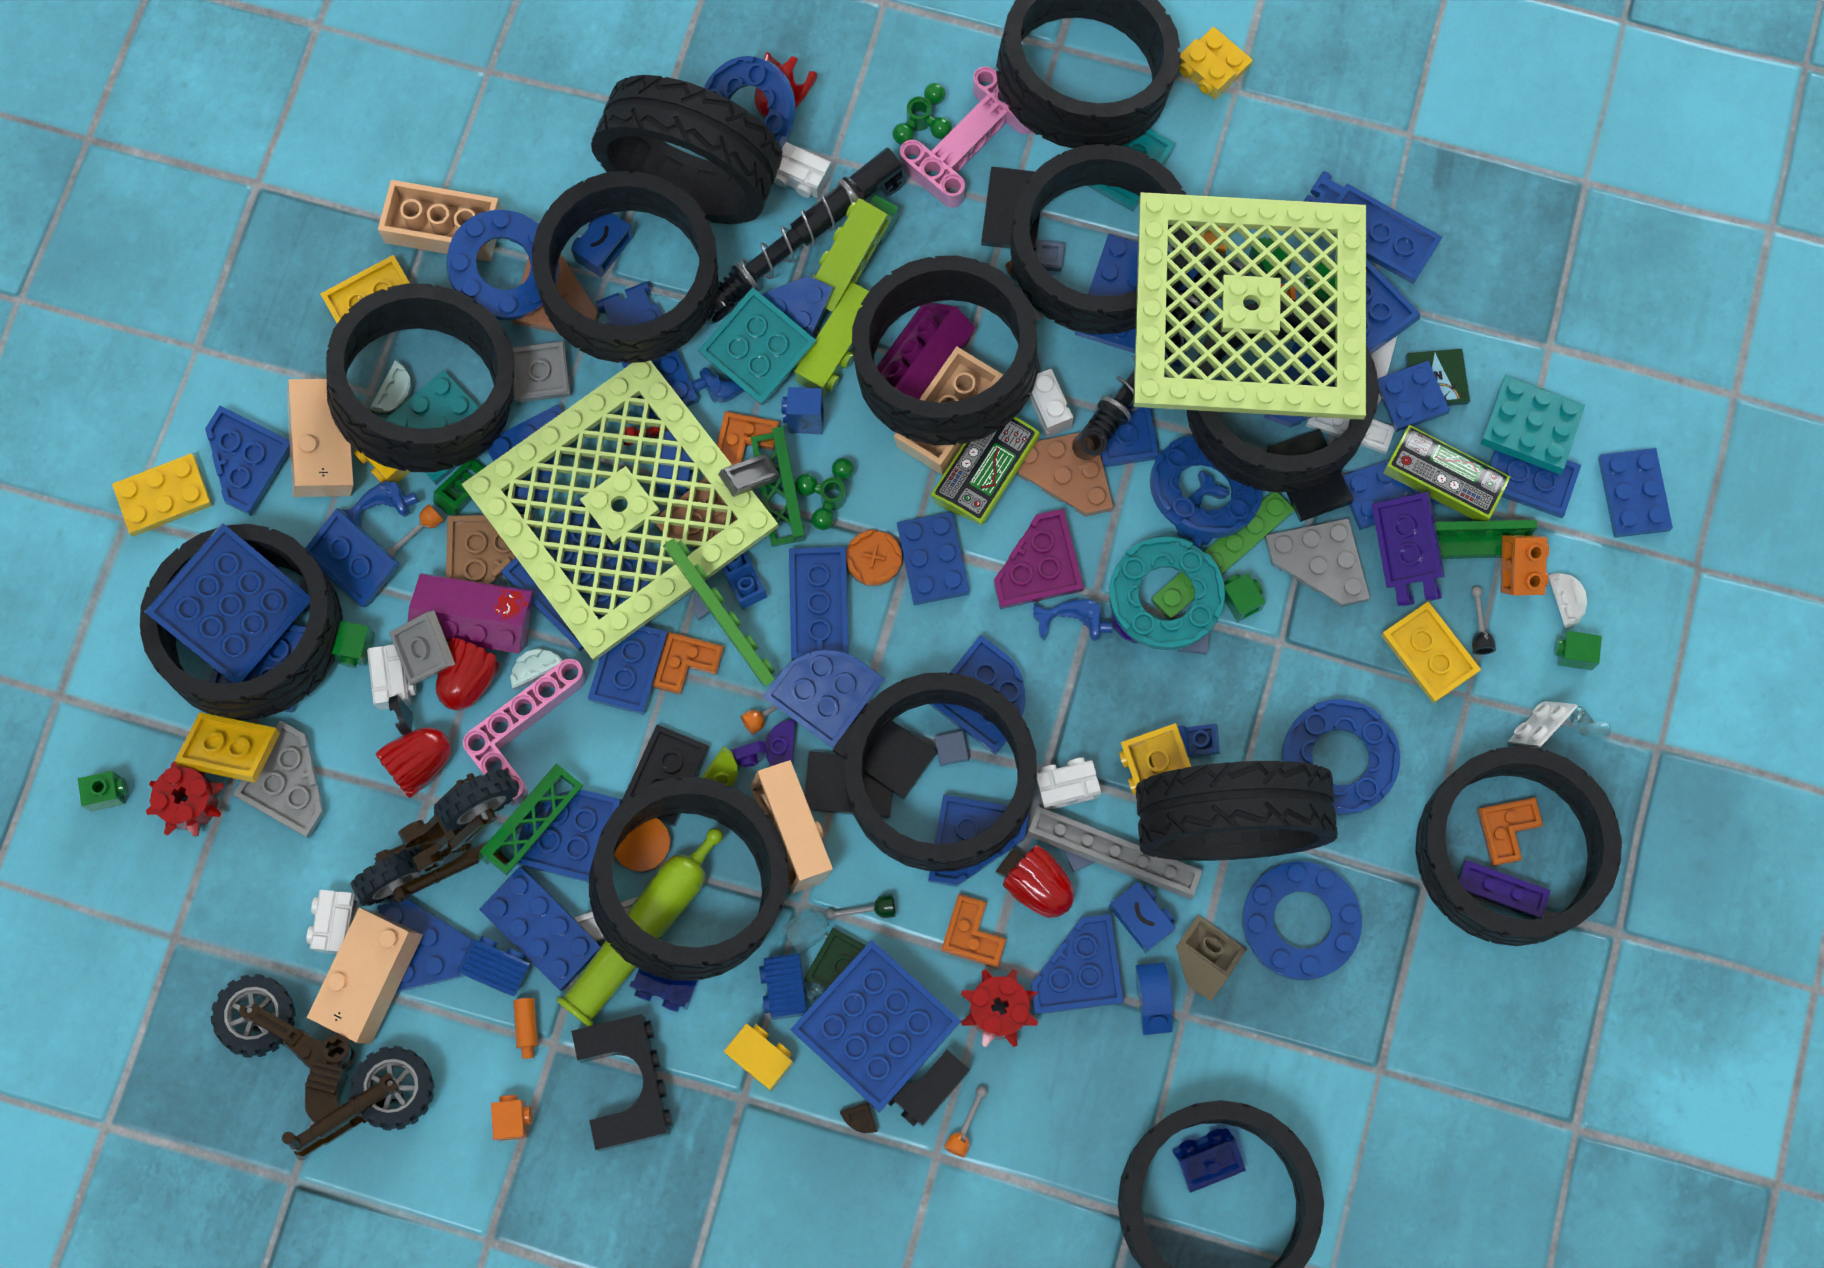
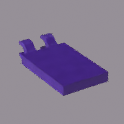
(1409, 546)

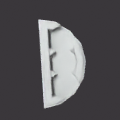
(1569, 597)

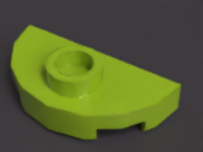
(723, 768)

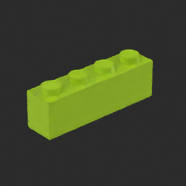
(852, 248)
(833, 345)

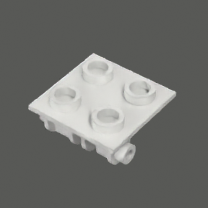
(1542, 724)

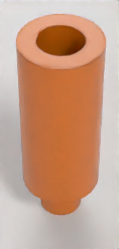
(525, 1026)

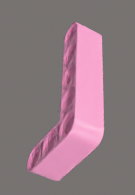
(518, 723)

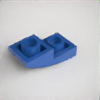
(744, 581)
(1200, 740)

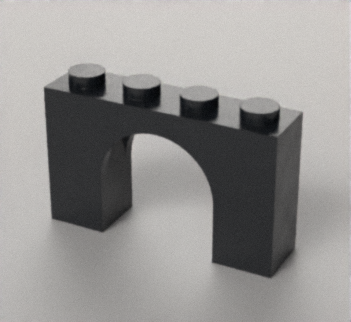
(927, 1094)
(647, 1116)

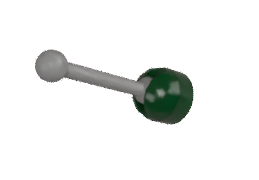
(883, 907)

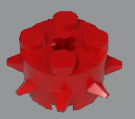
(187, 815)
(991, 1023)

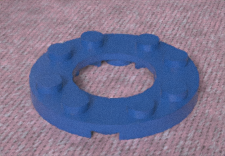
(769, 79)
(463, 271)
(1181, 510)
(1369, 728)
(1272, 950)

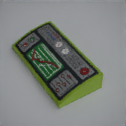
(984, 471)
(1447, 474)

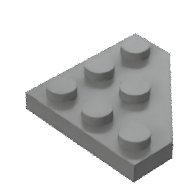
(1322, 560)
(287, 784)

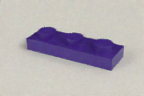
(1504, 889)

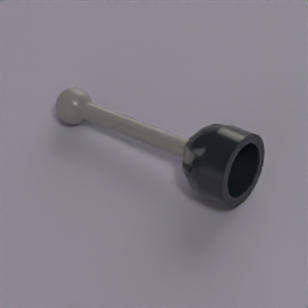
(1482, 642)

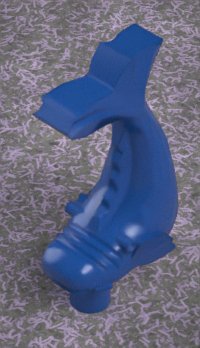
(719, 389)
(1208, 488)
(384, 493)
(1083, 609)

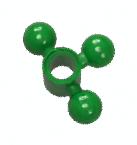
(939, 127)
(807, 485)

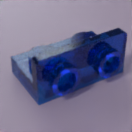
(672, 993)
(1209, 1159)

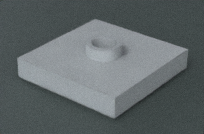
(540, 372)
(422, 648)

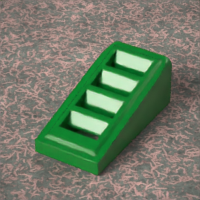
(449, 499)

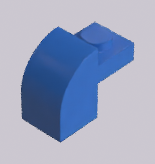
(1154, 998)

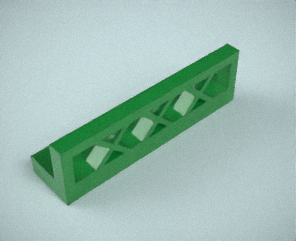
(788, 486)
(1478, 538)
(520, 815)

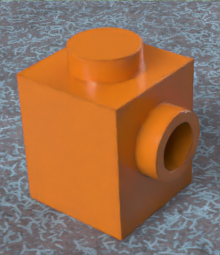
(510, 1118)

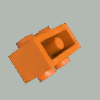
(1524, 565)

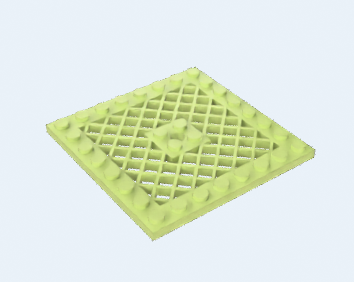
(1211, 213)
(552, 440)

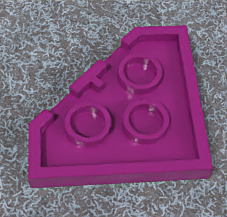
(1040, 564)

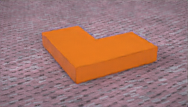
(737, 434)
(680, 655)
(1500, 825)
(964, 937)

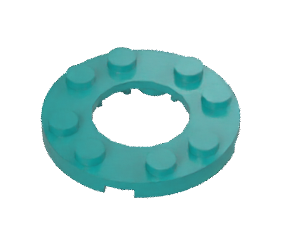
(1166, 553)

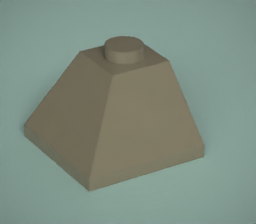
(1207, 957)

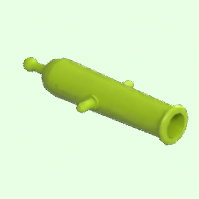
(654, 912)

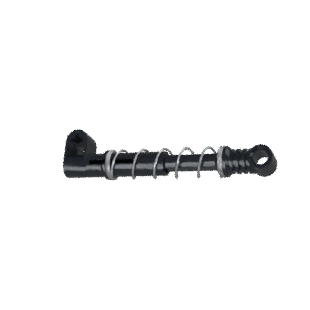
(880, 172)
(1113, 411)

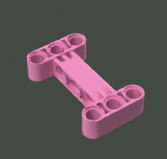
(961, 142)

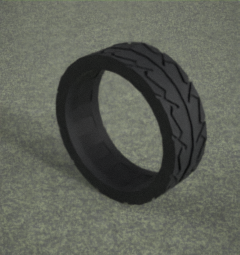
(657, 110)
(1078, 122)
(1073, 169)
(618, 193)
(944, 280)
(429, 309)
(1275, 471)
(283, 684)
(936, 689)
(1574, 787)
(712, 801)
(1236, 811)
(1256, 1121)

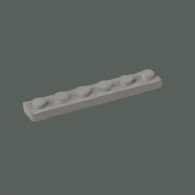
(1113, 853)

